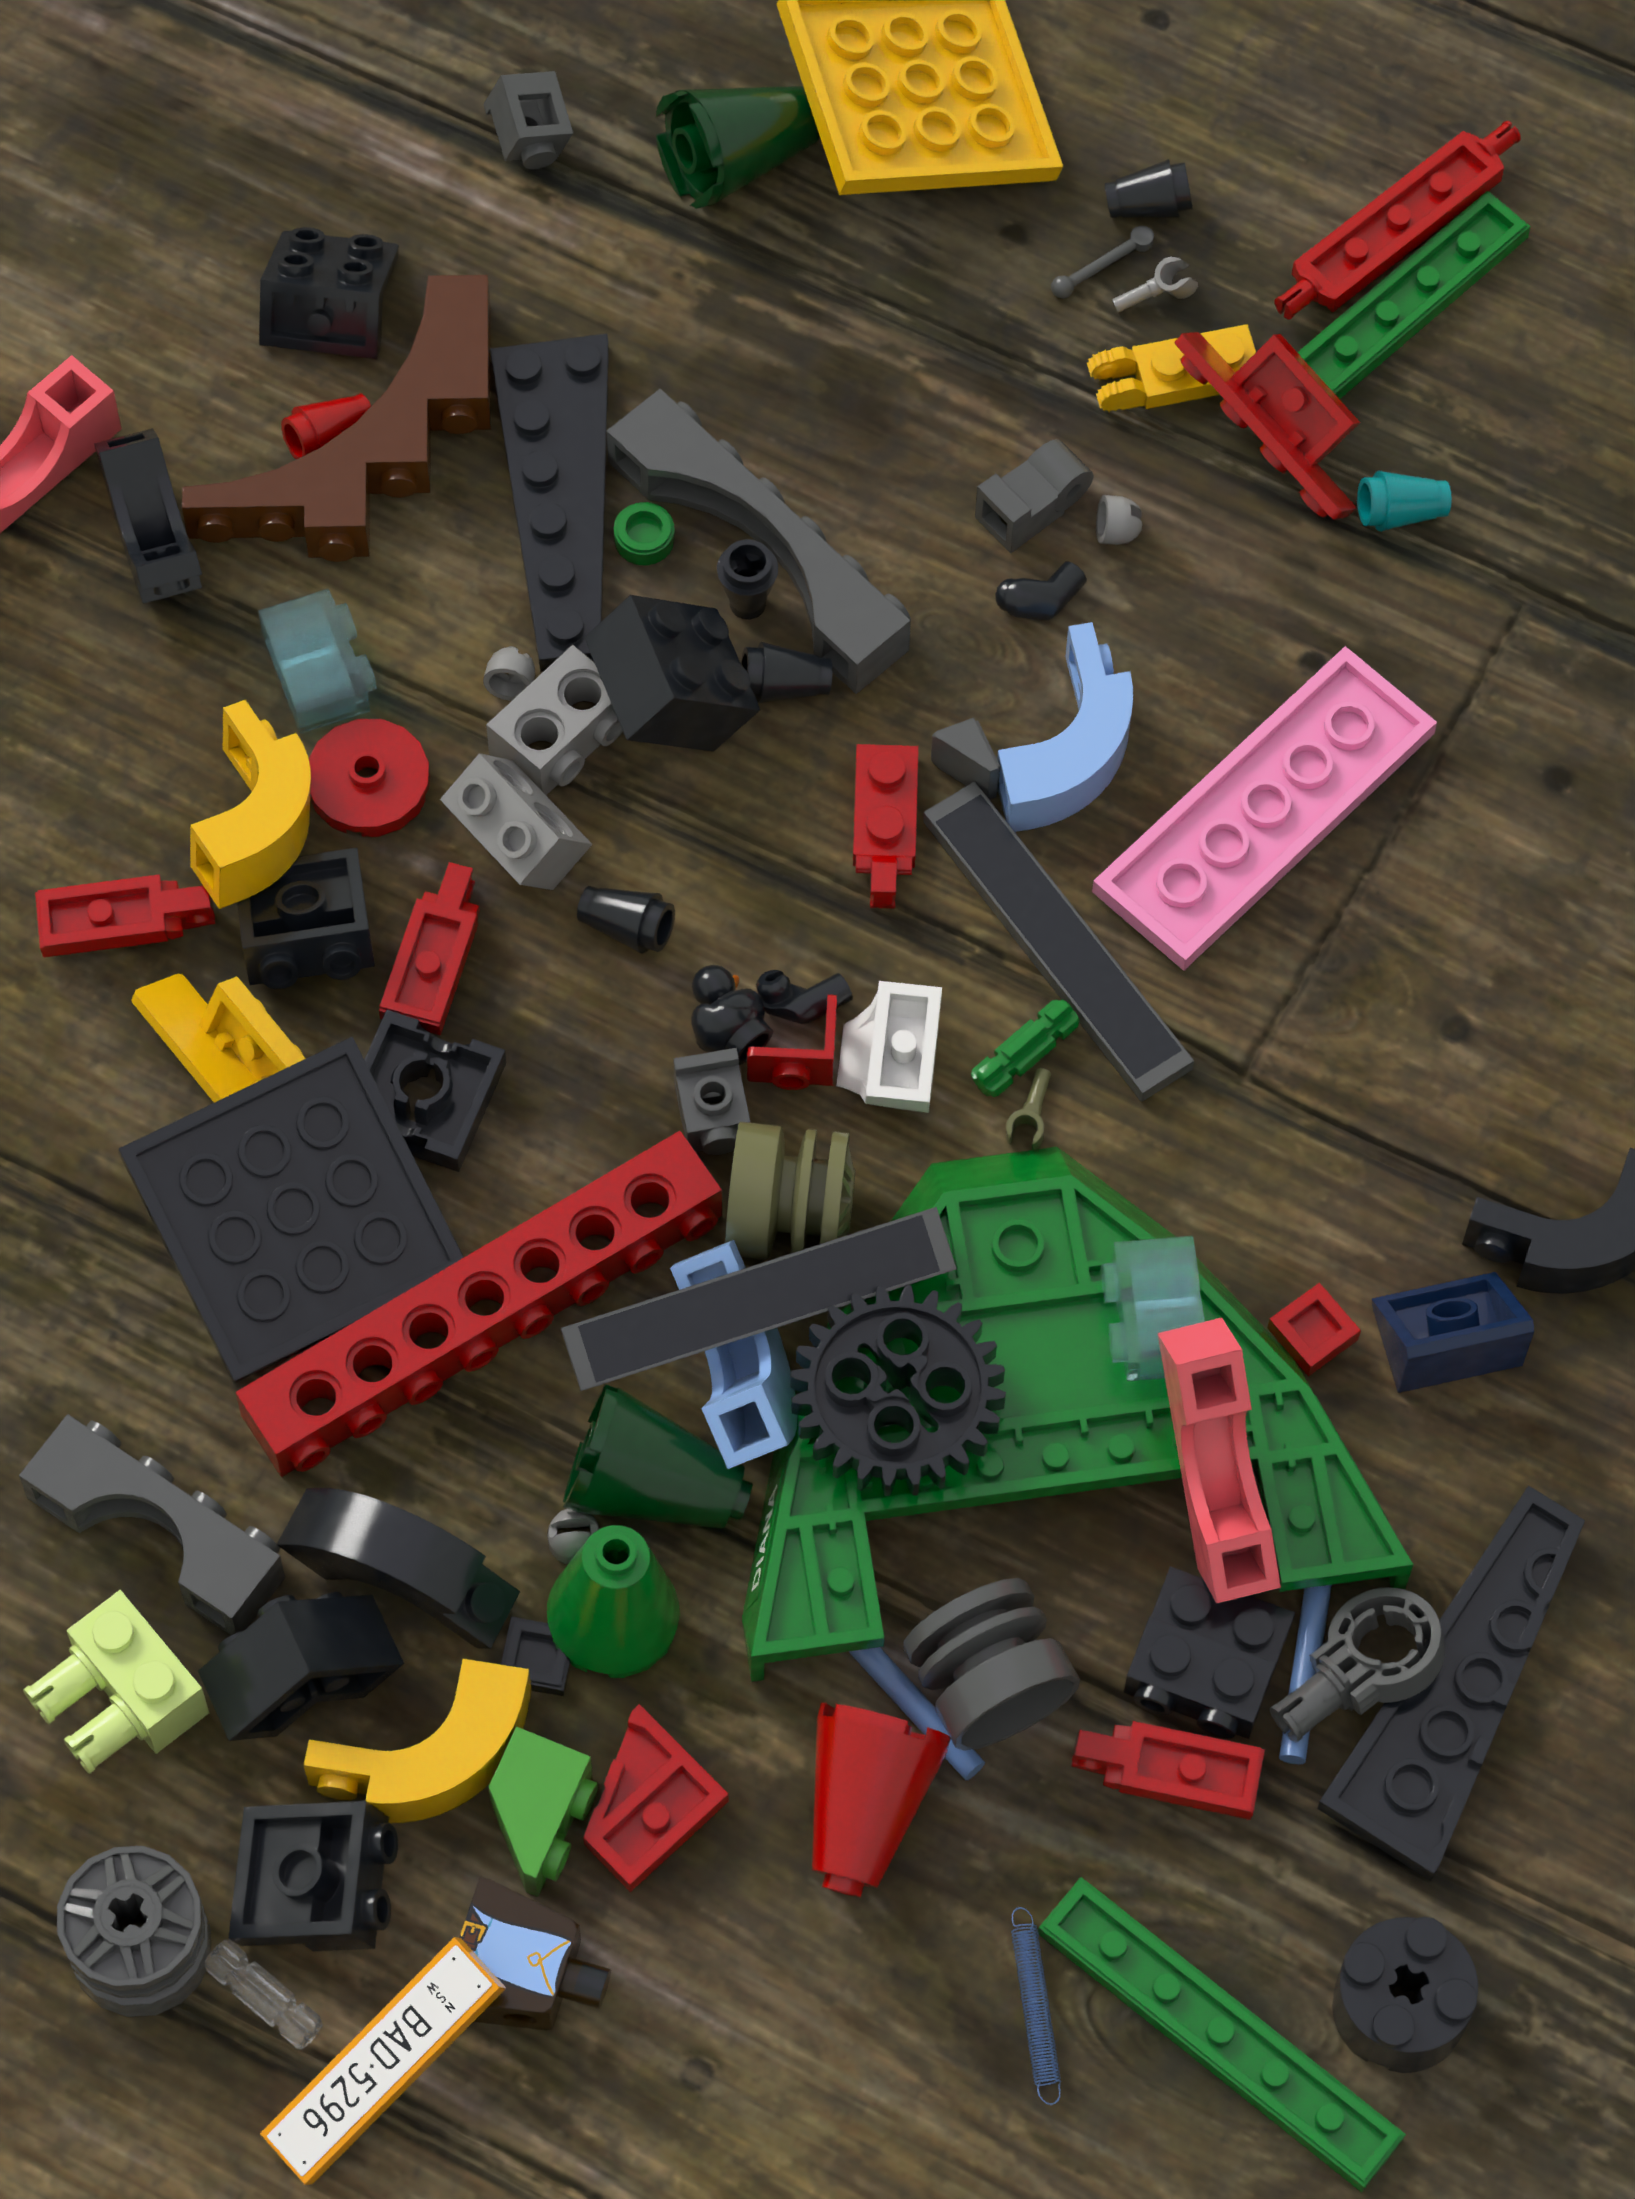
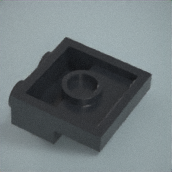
(308, 922)
(1207, 1656)
(312, 1876)

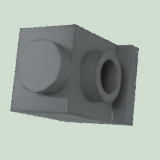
(529, 118)
(706, 1080)

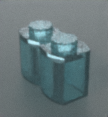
(316, 661)
(1154, 1293)

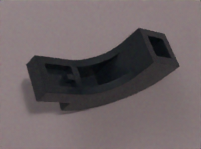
(148, 516)
(1561, 1253)
(390, 1548)

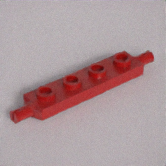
(1398, 221)

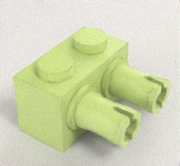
(144, 1680)

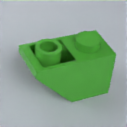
(535, 1801)

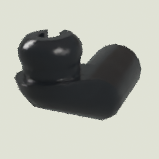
(799, 1003)

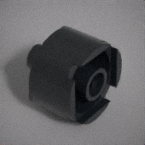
(1419, 1959)

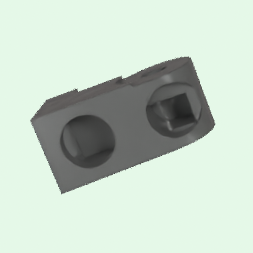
(1032, 494)

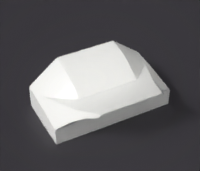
(892, 1047)

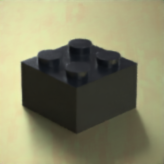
(672, 673)

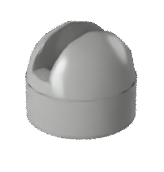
(1117, 520)
(520, 670)
(566, 1545)

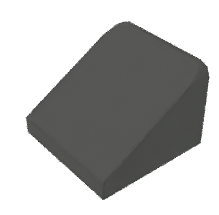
(967, 756)

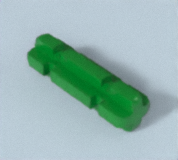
(1025, 1048)

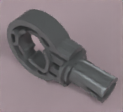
(1357, 1682)

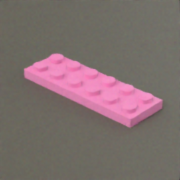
(1264, 808)

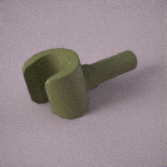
(1031, 1109)

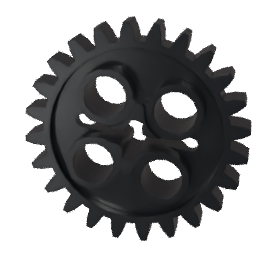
(850, 1422)

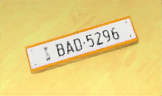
(382, 2061)

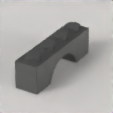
(89, 1479)

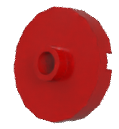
(373, 803)

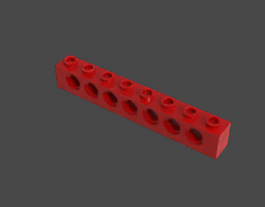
(497, 1271)

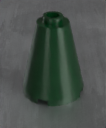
(730, 137)
(651, 1469)

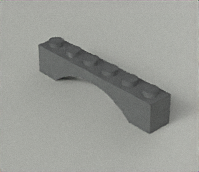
(678, 462)

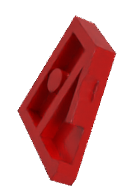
(649, 1802)

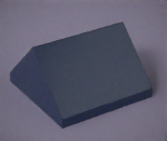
(1452, 1331)

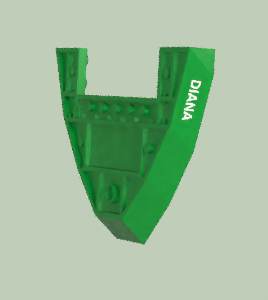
(1030, 1268)

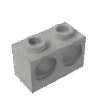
(546, 714)
(516, 821)

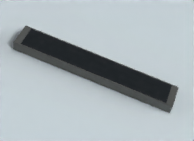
(1058, 941)
(757, 1298)

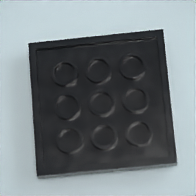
(291, 1208)

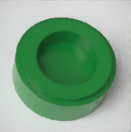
(644, 533)

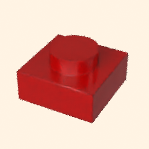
(1314, 1329)

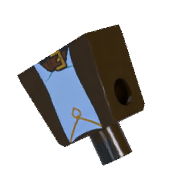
(532, 1957)

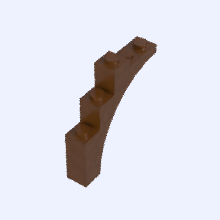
(385, 452)

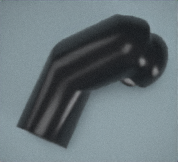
(1040, 598)

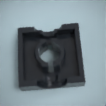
(468, 1078)

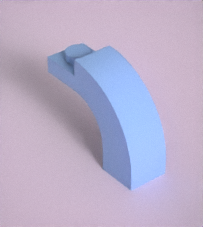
(1069, 771)
(748, 1376)

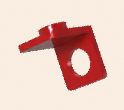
(796, 1067)

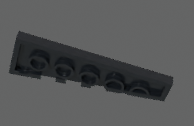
(555, 450)
(1425, 1752)

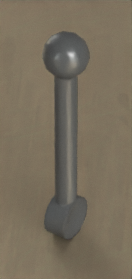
(1140, 240)

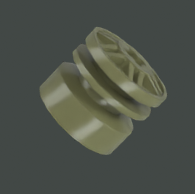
(787, 1192)

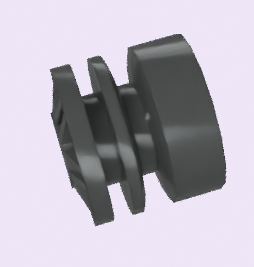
(991, 1664)
(141, 1967)

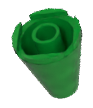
(613, 1605)

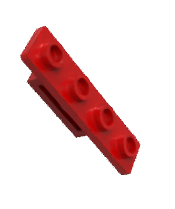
(1285, 408)

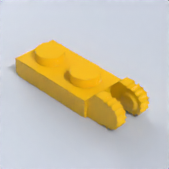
(1159, 371)

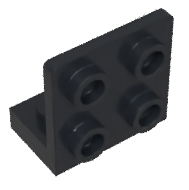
(325, 293)

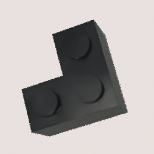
(298, 1658)

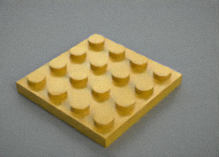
(920, 93)

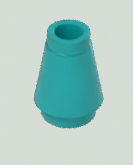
(1401, 500)

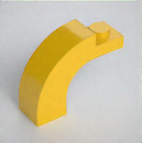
(264, 834)
(444, 1767)

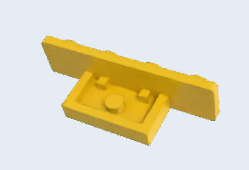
(219, 1042)

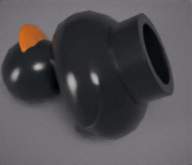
(727, 1015)

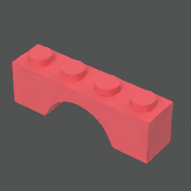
(54, 435)
(1209, 1423)

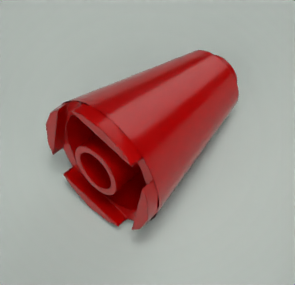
(867, 1792)

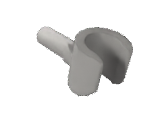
(1159, 284)

